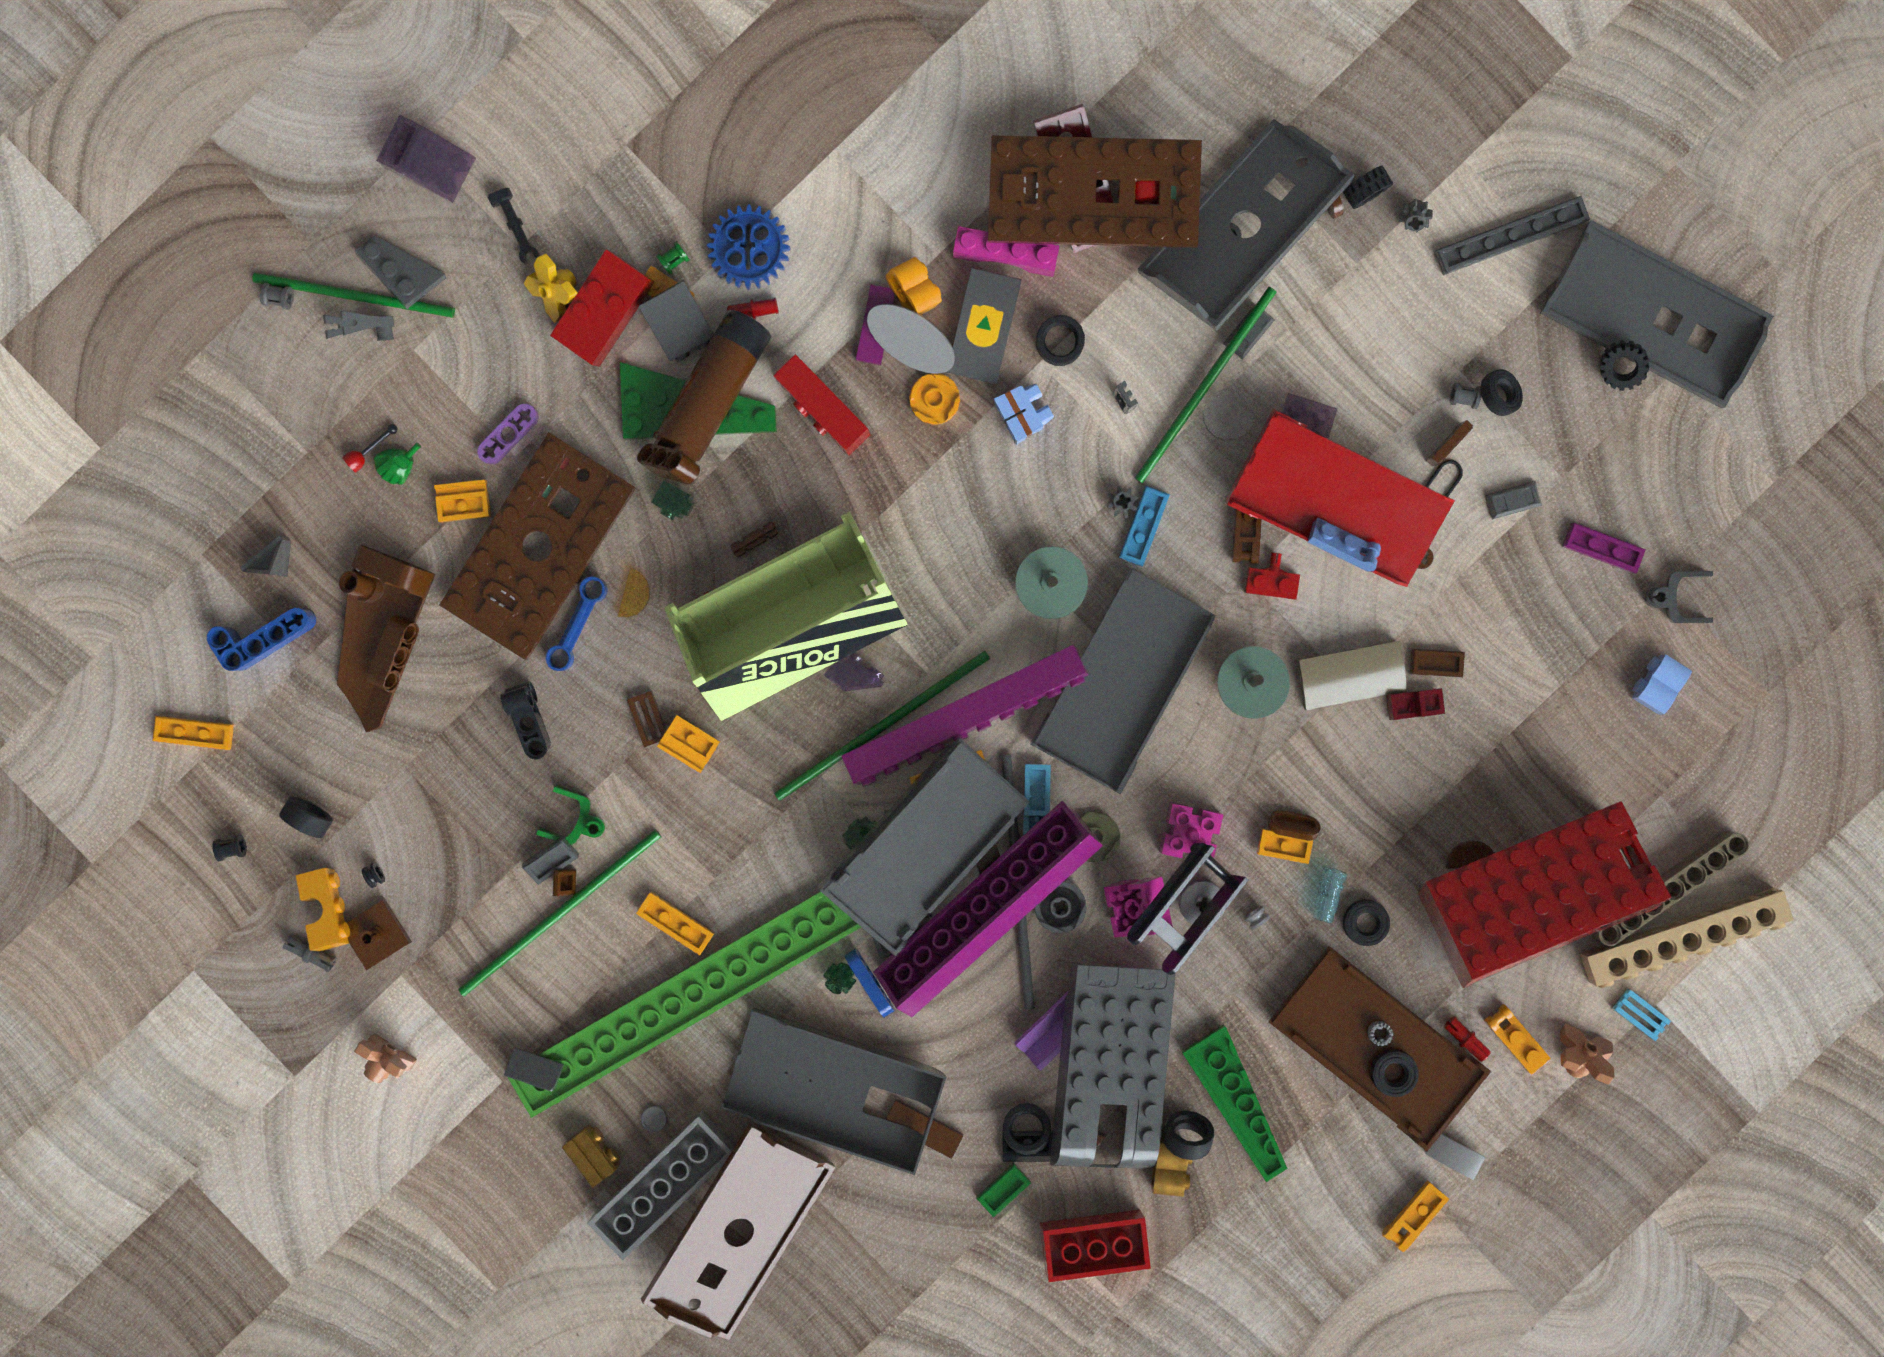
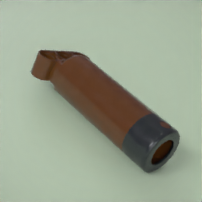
(705, 398)

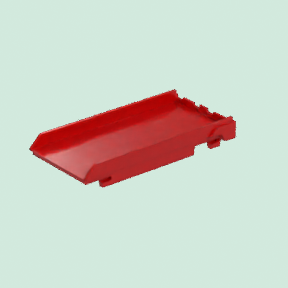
(1305, 476)

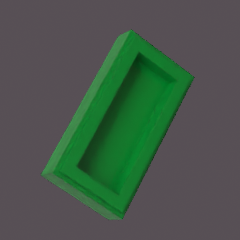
(1003, 1190)

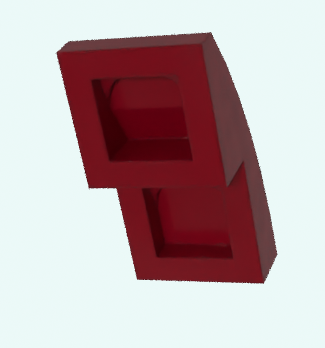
(1415, 704)

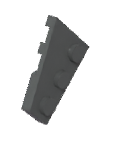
(399, 271)

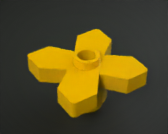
(552, 285)

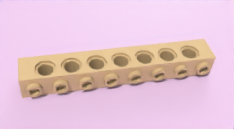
(1775, 915)

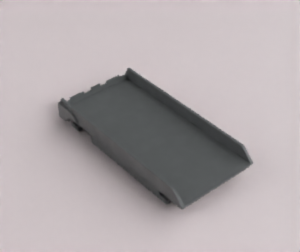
(1132, 676)
(924, 845)

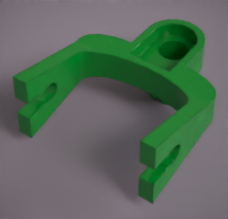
(584, 820)

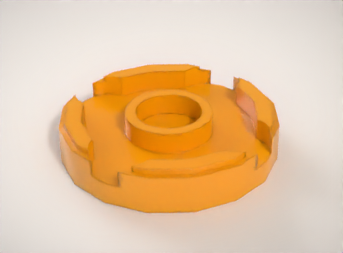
(934, 398)

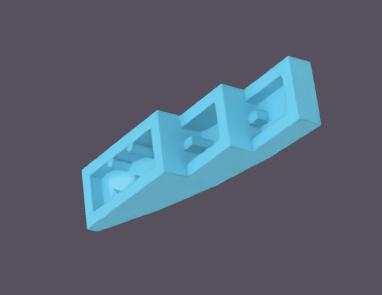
(1037, 792)

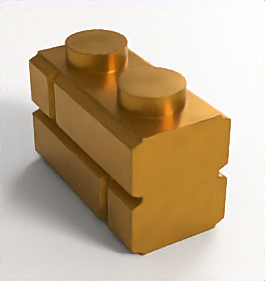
(592, 1155)

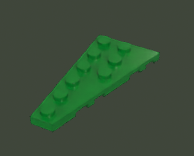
(649, 396)

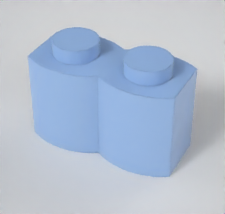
(1661, 684)

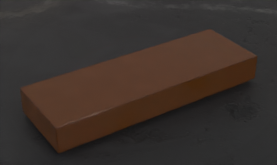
(940, 1137)

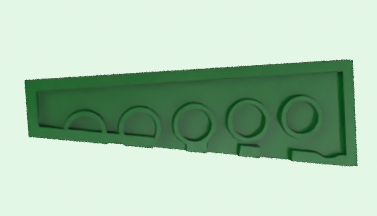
(1228, 1085)

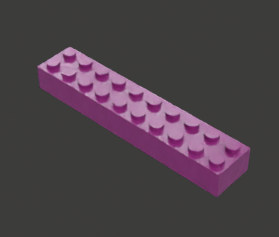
(987, 909)

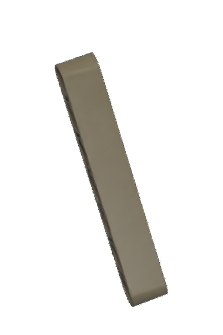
(1681, 884)

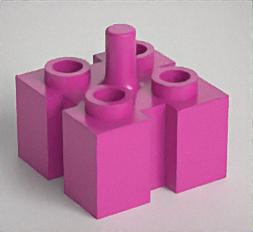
(1189, 829)
(1130, 900)

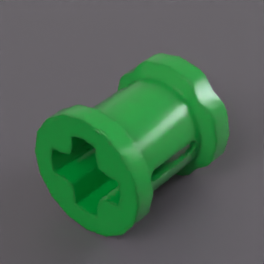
(673, 258)

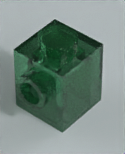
(673, 501)

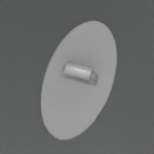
(911, 338)

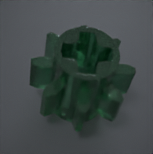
(839, 978)

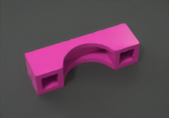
(1034, 258)

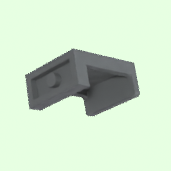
(676, 321)

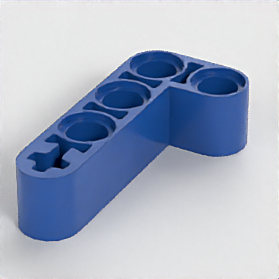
(265, 634)

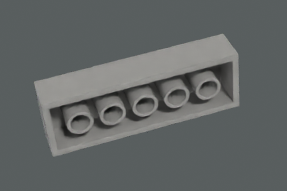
(662, 1185)

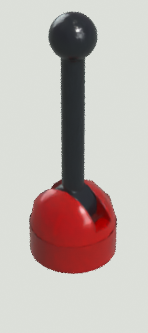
(356, 459)

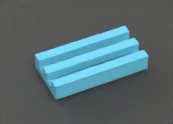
(1658, 1027)

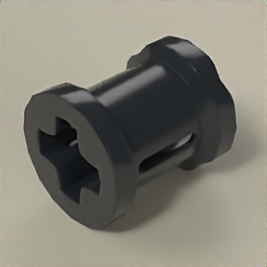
(229, 848)

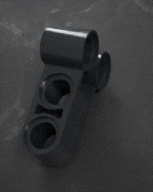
(519, 703)

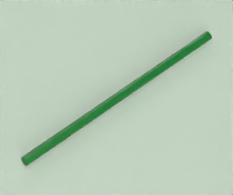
(882, 725)
(559, 913)

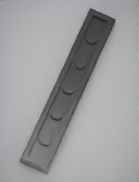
(1512, 235)

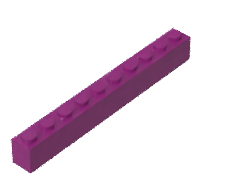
(965, 715)

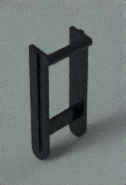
(1152, 917)

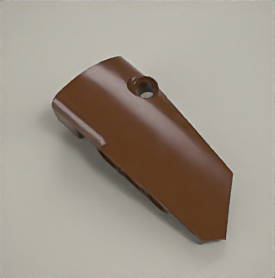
(378, 629)

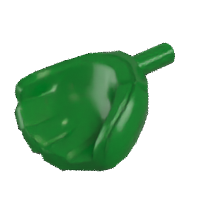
(395, 464)

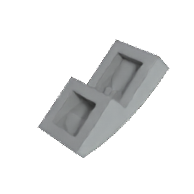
(1456, 1156)

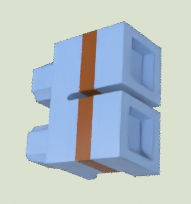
(1021, 400)

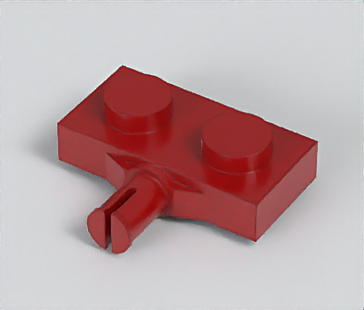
(1272, 580)

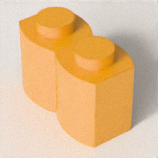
(913, 287)

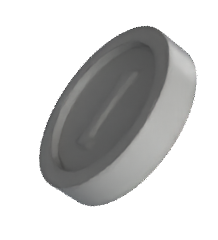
(654, 1118)

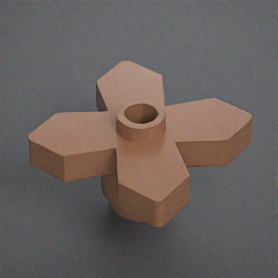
(1586, 1056)
(383, 1059)

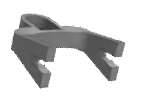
(354, 322)
(1669, 597)

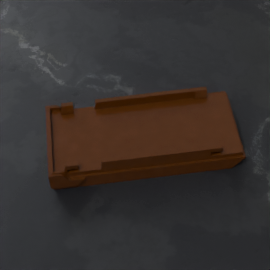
(1330, 1022)

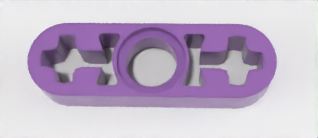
(496, 433)

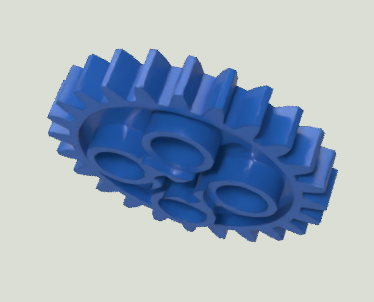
(771, 246)

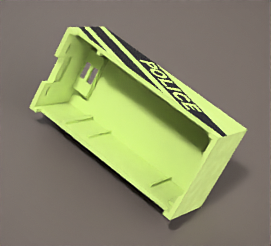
(785, 620)

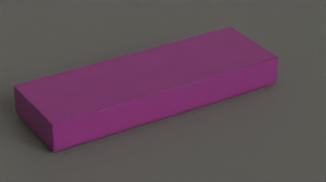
(869, 349)
(1603, 548)

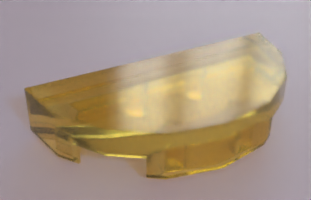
(635, 594)

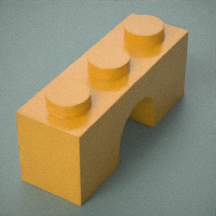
(331, 928)

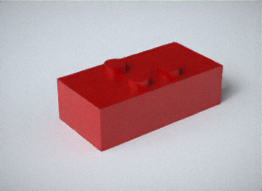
(602, 308)
(822, 405)
(1095, 1245)

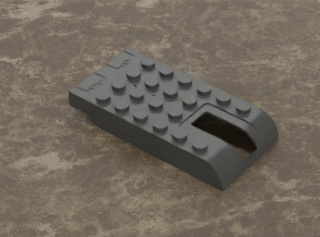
(1103, 1072)
(833, 1102)

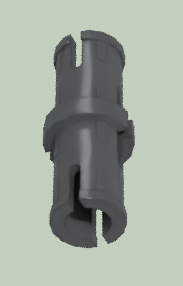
(302, 950)

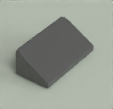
(534, 1069)

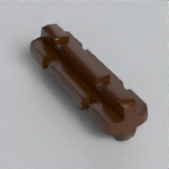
(754, 539)

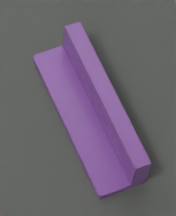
(1044, 1037)

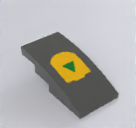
(984, 325)

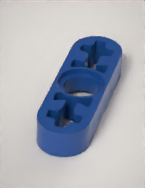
(869, 982)

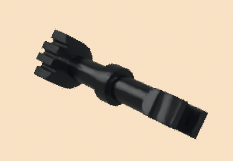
(503, 197)

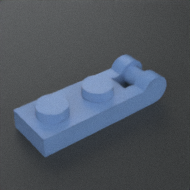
(1344, 545)

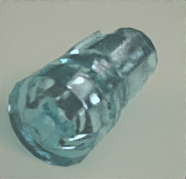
(1328, 895)

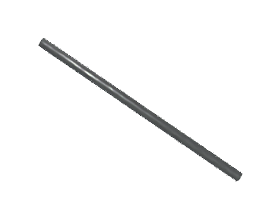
(1022, 924)

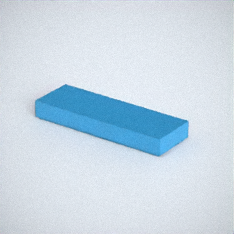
(1144, 526)

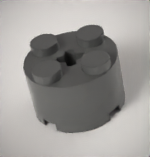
(1064, 919)

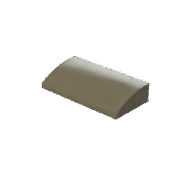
(1352, 675)

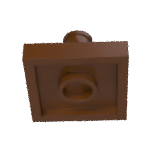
(376, 934)

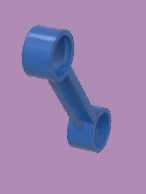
(576, 624)

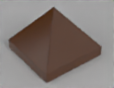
(564, 882)

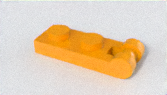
(1517, 1040)
(1415, 1216)

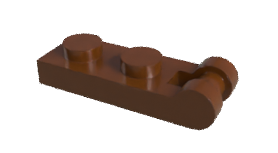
(1246, 530)

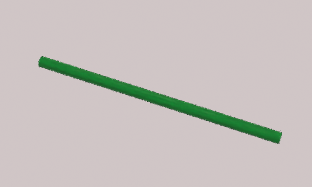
(1205, 384)

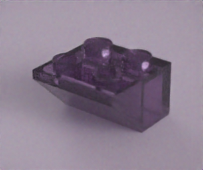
(852, 675)

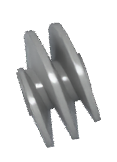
(1195, 892)

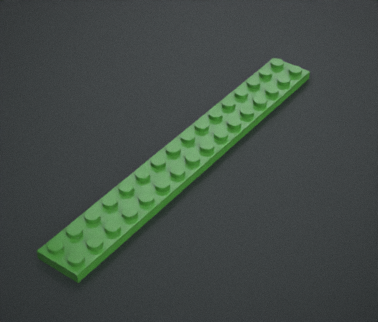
(689, 997)

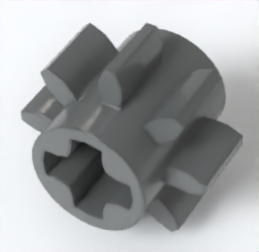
(1416, 215)
(1125, 495)

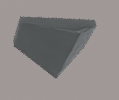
(271, 559)

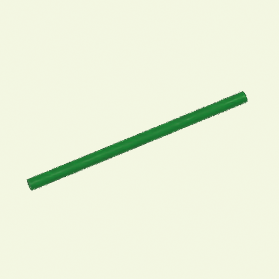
(351, 294)

